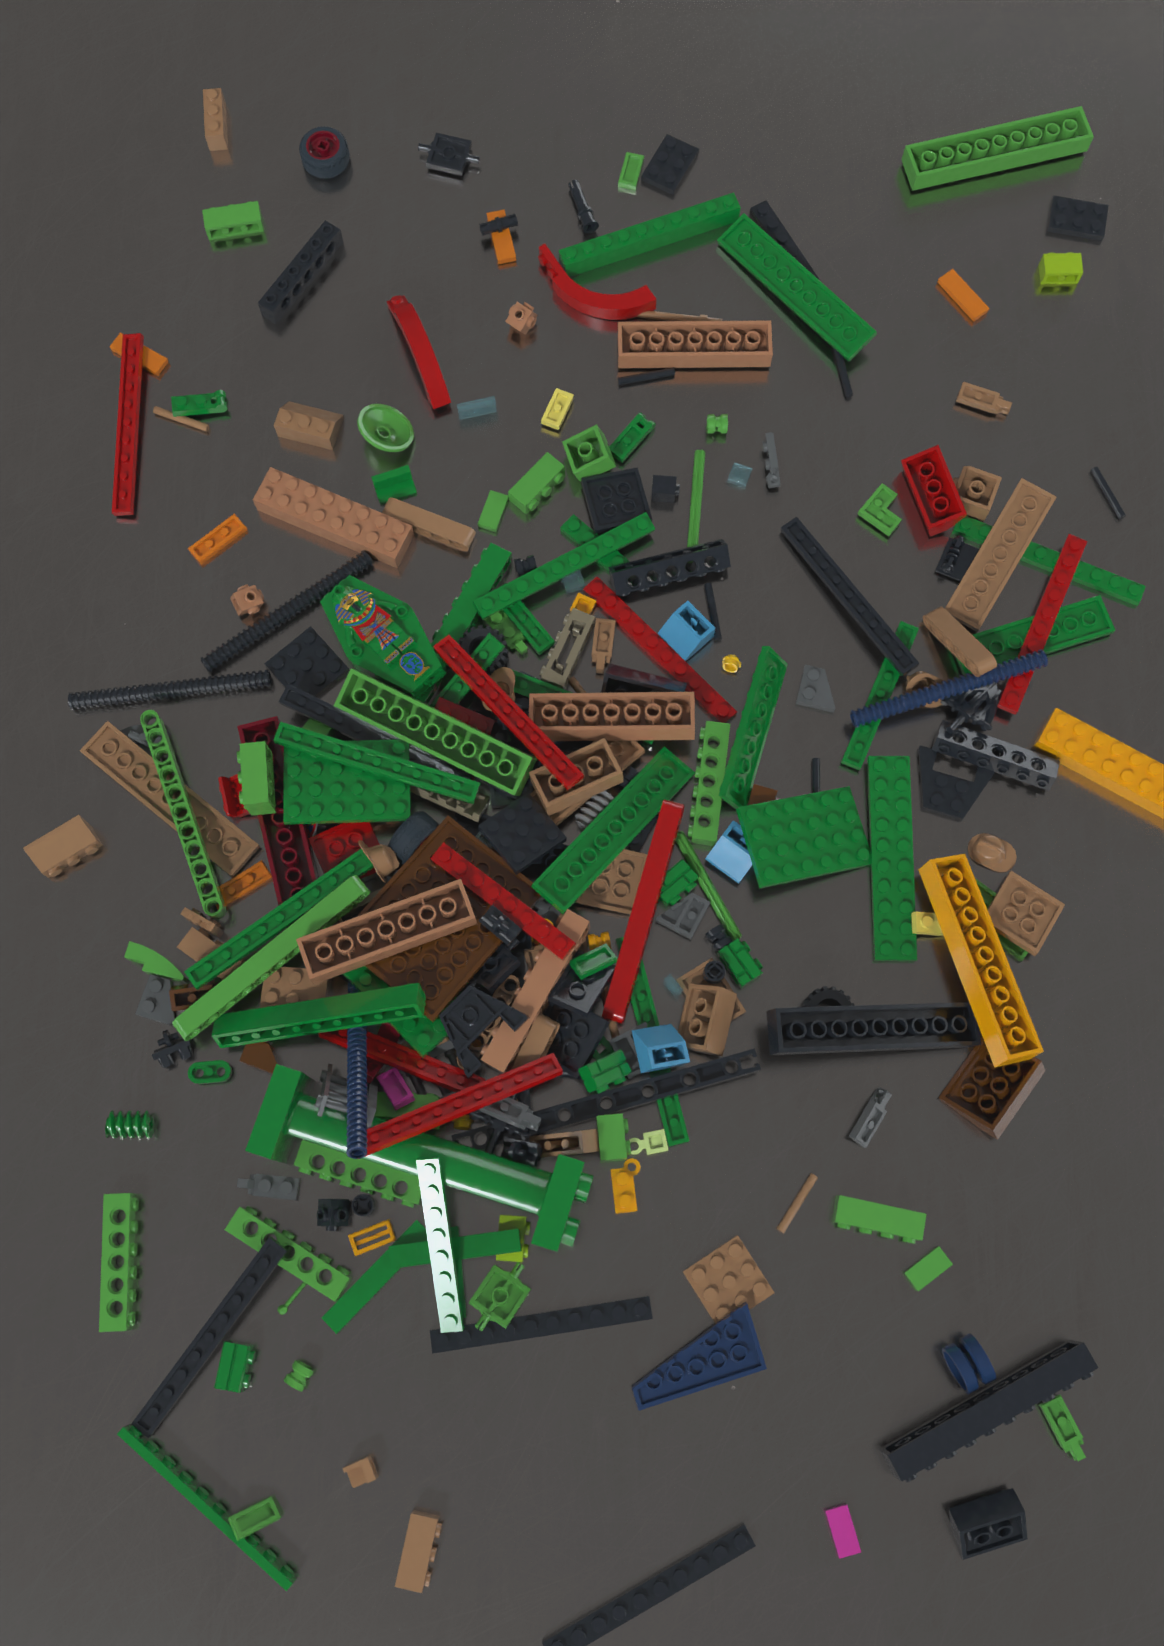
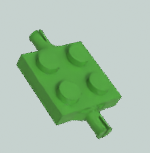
(499, 1296)

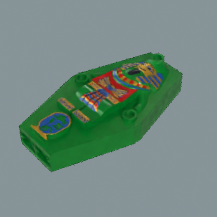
(382, 637)

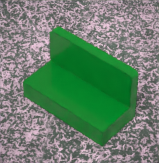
(394, 484)

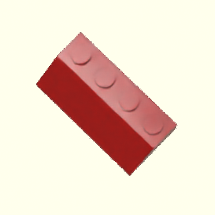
(933, 490)

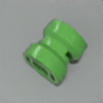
(717, 423)
(297, 1378)

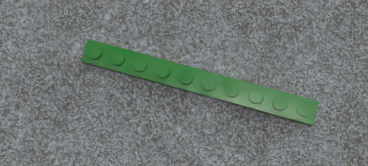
(1046, 559)
(563, 566)
(376, 762)
(276, 920)
(645, 1011)
(213, 1511)

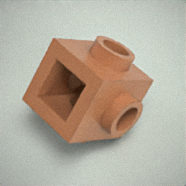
(522, 317)
(247, 600)

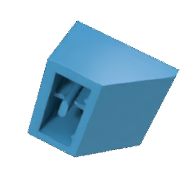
(687, 631)
(731, 853)
(660, 1048)

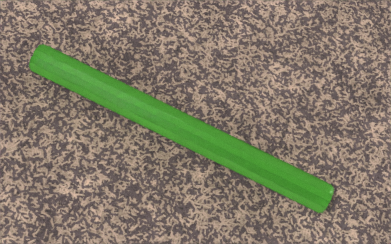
(696, 498)
(707, 886)

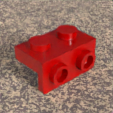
(230, 791)

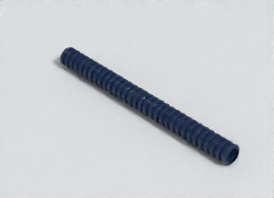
(948, 688)
(356, 1089)

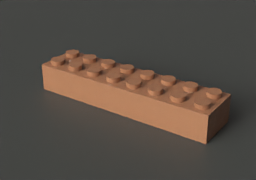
(694, 344)
(333, 517)
(614, 716)
(386, 931)
(533, 995)

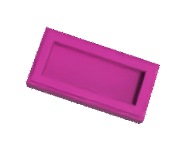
(395, 1088)
(842, 1531)

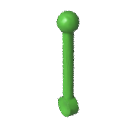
(282, 1309)

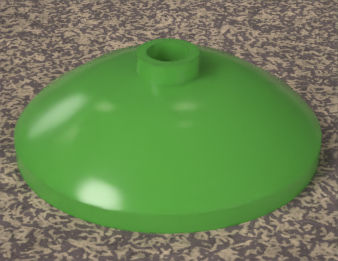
(385, 428)

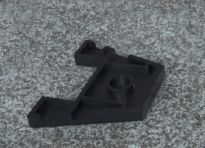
(947, 793)
(470, 1016)

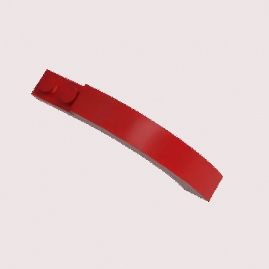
(592, 303)
(421, 350)

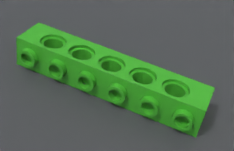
(719, 733)
(309, 1151)
(110, 1272)
(333, 1289)

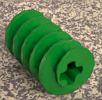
(129, 1125)

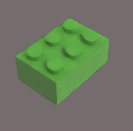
(256, 778)

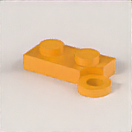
(624, 1187)

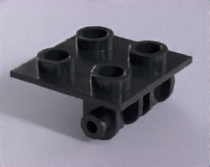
(956, 558)

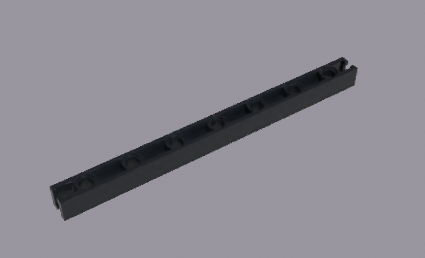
(625, 1097)

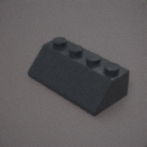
(623, 679)

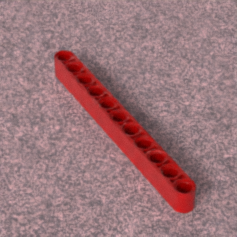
(643, 911)

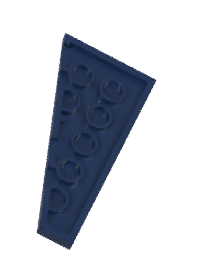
(713, 1358)

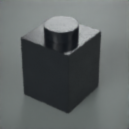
(664, 489)

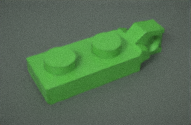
(511, 633)
(1063, 1426)

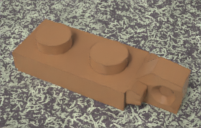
(983, 399)
(602, 643)

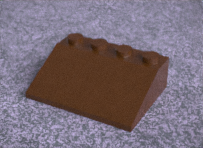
(988, 1093)

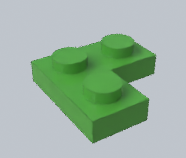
(876, 510)

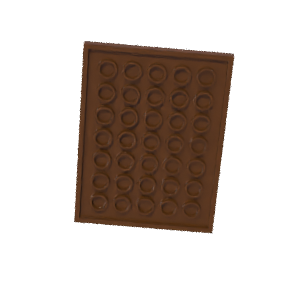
(452, 960)

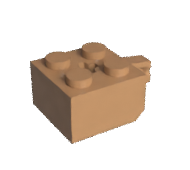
(977, 491)

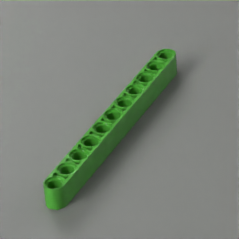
(189, 820)
(269, 958)

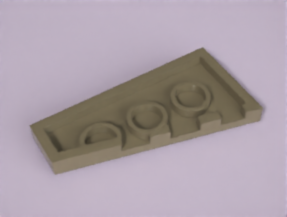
(469, 810)

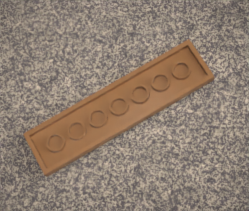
(999, 554)

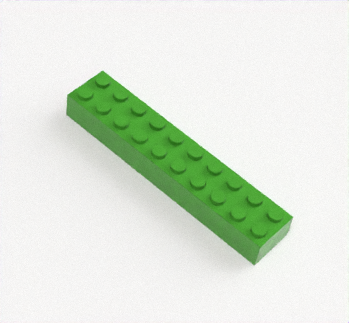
(997, 148)
(435, 732)

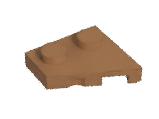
(208, 925)

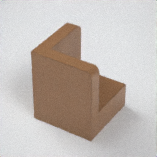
(361, 1471)

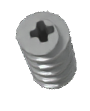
(593, 809)

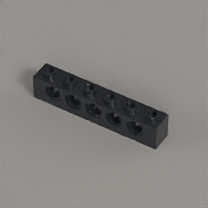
(300, 272)
(659, 563)
(997, 755)

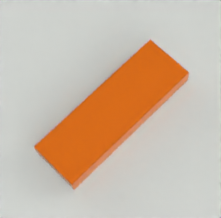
(502, 241)
(963, 295)
(151, 361)
(217, 539)
(244, 883)

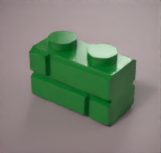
(676, 882)
(740, 963)
(605, 1071)
(234, 1366)

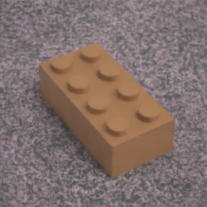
(599, 772)

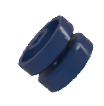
(969, 1363)

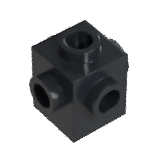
(333, 1213)

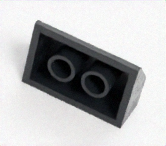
(988, 1523)

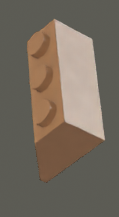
(308, 425)
(63, 846)
(707, 1018)

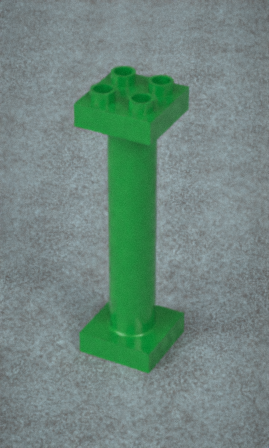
(291, 1113)

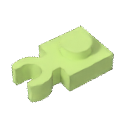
(653, 1142)

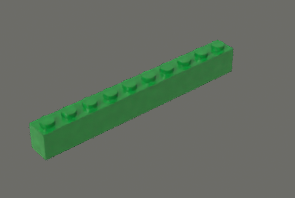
(649, 235)
(463, 616)
(319, 1015)

